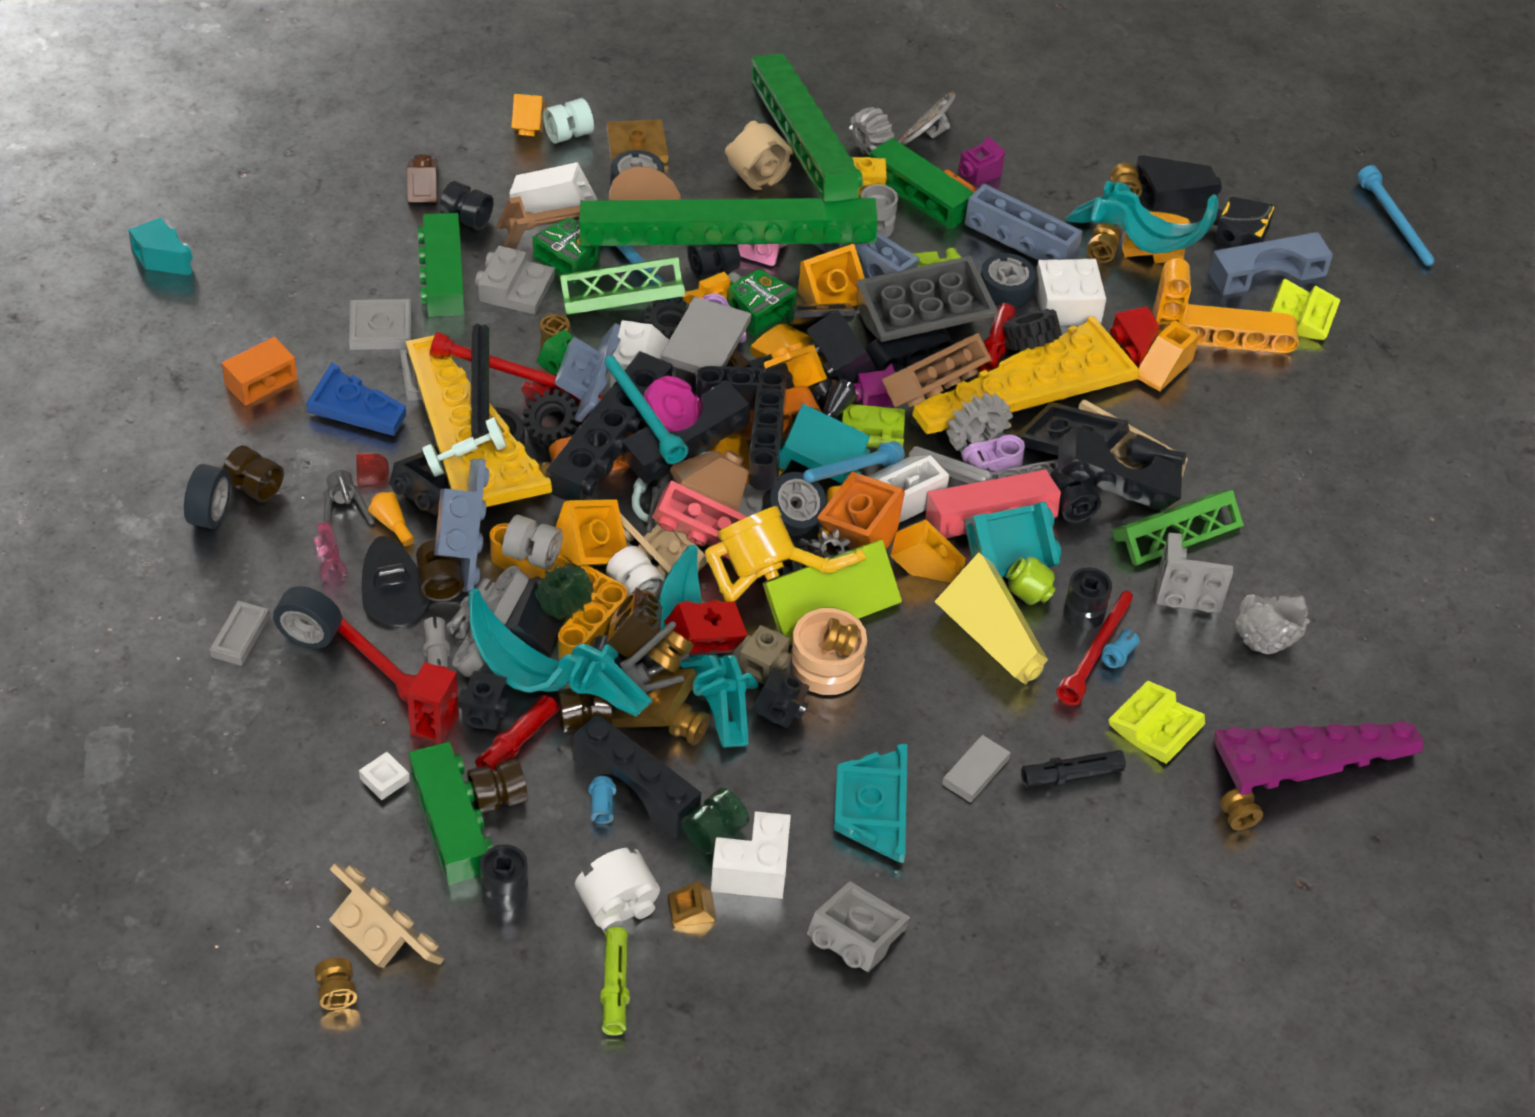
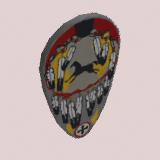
(929, 118)

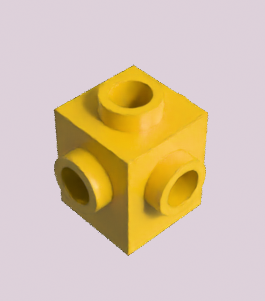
(872, 171)

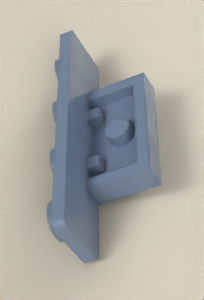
(584, 370)
(460, 523)

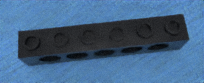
(600, 437)

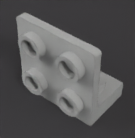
(1190, 582)

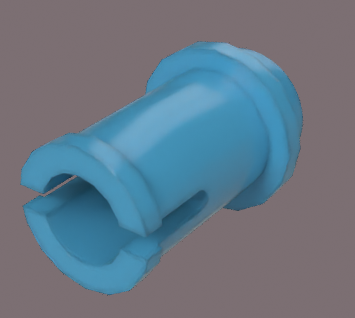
(1116, 653)
(602, 794)

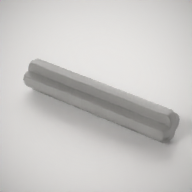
(955, 468)

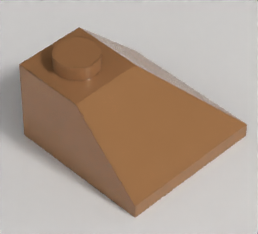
(714, 476)

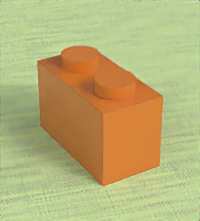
(259, 371)

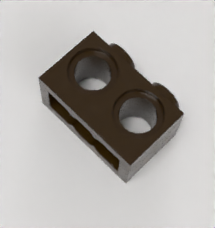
(635, 622)

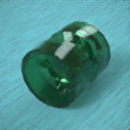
(718, 817)

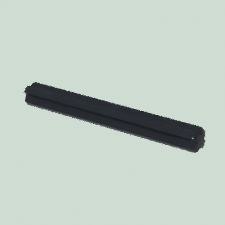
(479, 381)

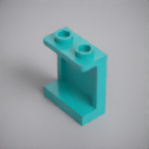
(820, 441)
(1013, 535)

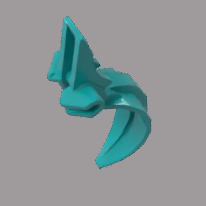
(1143, 228)
(529, 670)
(717, 677)

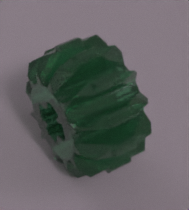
(564, 591)

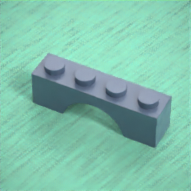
(1299, 255)

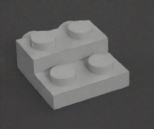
(513, 280)
(857, 926)

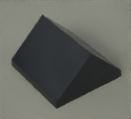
(532, 623)

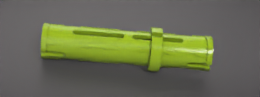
(615, 992)

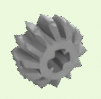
(870, 129)

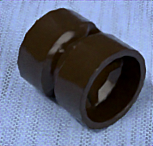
(253, 473)
(438, 575)
(579, 709)
(498, 785)

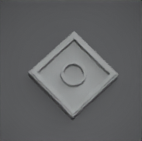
(379, 324)

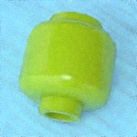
(1030, 580)

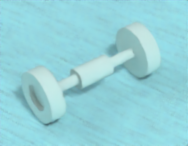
(464, 447)

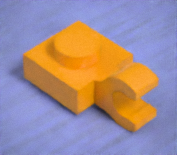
(716, 284)

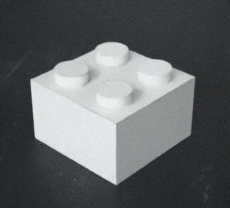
(1070, 289)

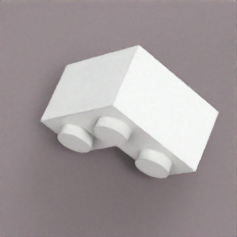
(754, 865)

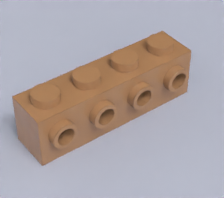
(937, 370)

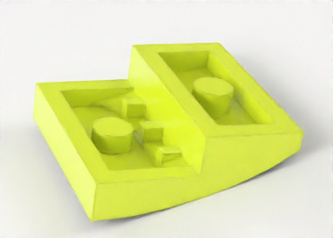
(1311, 309)
(1156, 721)

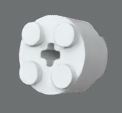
(618, 888)

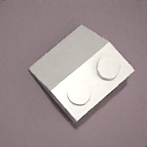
(637, 338)

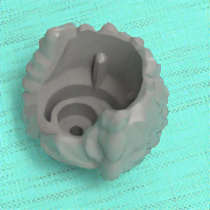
(1271, 622)

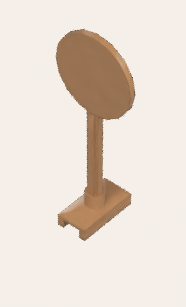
(630, 184)

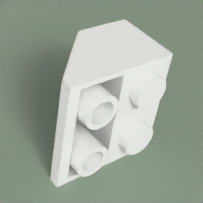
(917, 477)

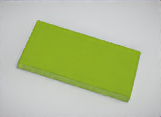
(854, 589)

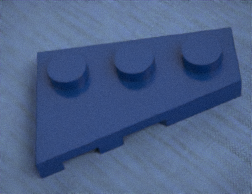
(351, 402)

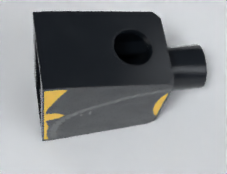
(1243, 222)

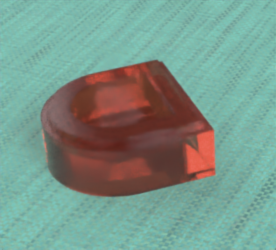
(371, 469)

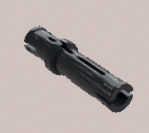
(1059, 770)

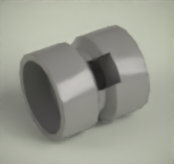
(886, 206)
(530, 541)

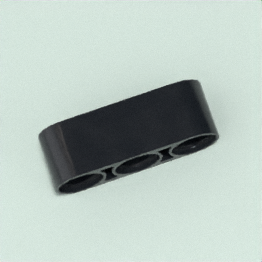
(907, 350)

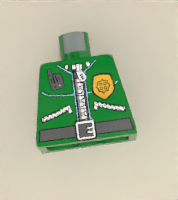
(561, 248)
(762, 297)

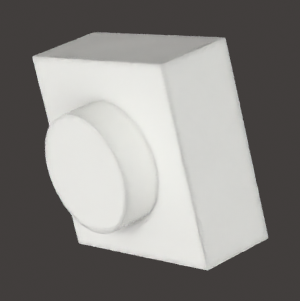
(384, 775)

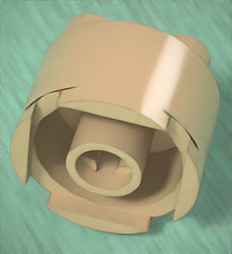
(759, 155)

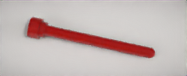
(444, 347)
(402, 680)
(1073, 688)

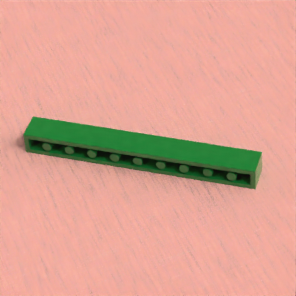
(805, 128)
(727, 222)

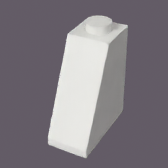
(552, 188)

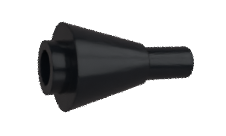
(839, 397)
(1144, 449)

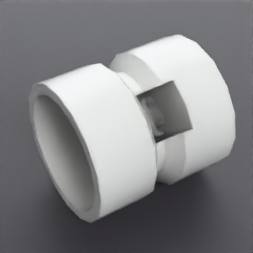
(635, 570)

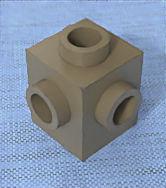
(763, 652)

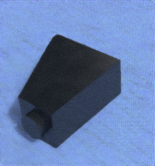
(1176, 184)

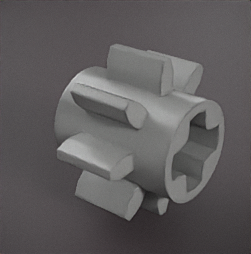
(833, 538)

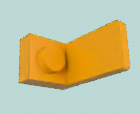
(801, 363)

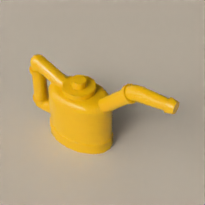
(759, 548)

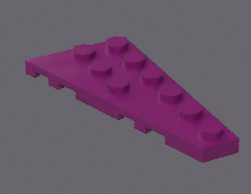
(1309, 752)

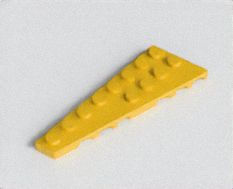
(1069, 366)
(448, 408)

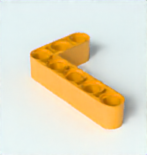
(1220, 325)
(585, 625)

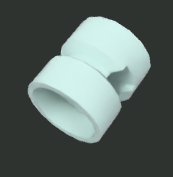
(568, 120)

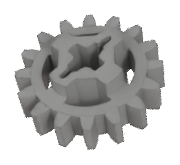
(979, 421)

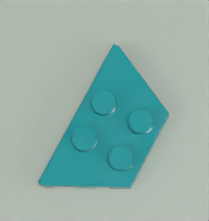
(873, 801)

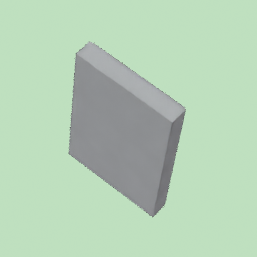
(705, 335)

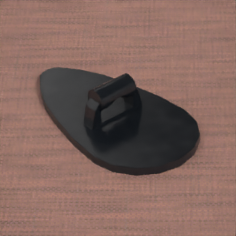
(391, 585)

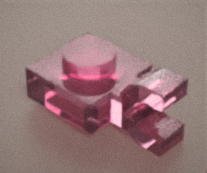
(326, 546)

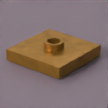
(637, 135)
(664, 703)

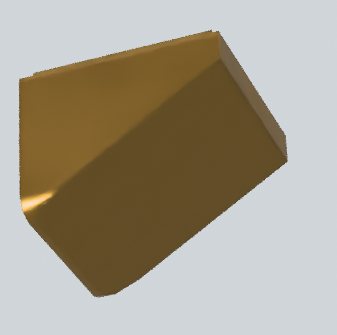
(692, 905)

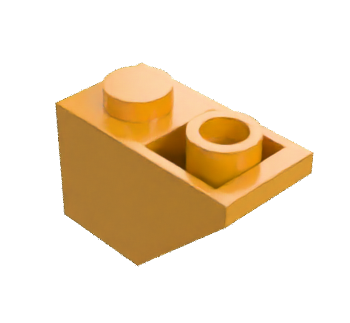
(1168, 355)

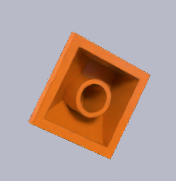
(864, 511)

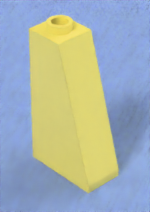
(991, 617)

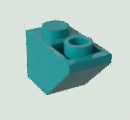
(160, 248)

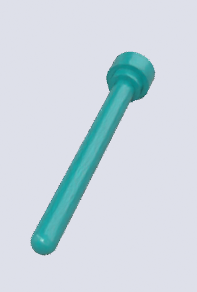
(671, 446)

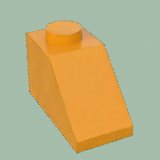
(528, 114)
(927, 553)

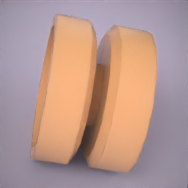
(822, 670)

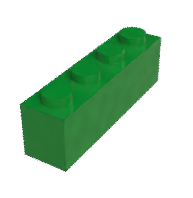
(923, 184)
(442, 265)
(449, 811)

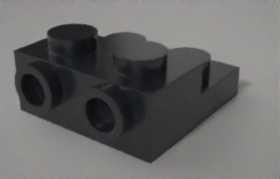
(416, 481)

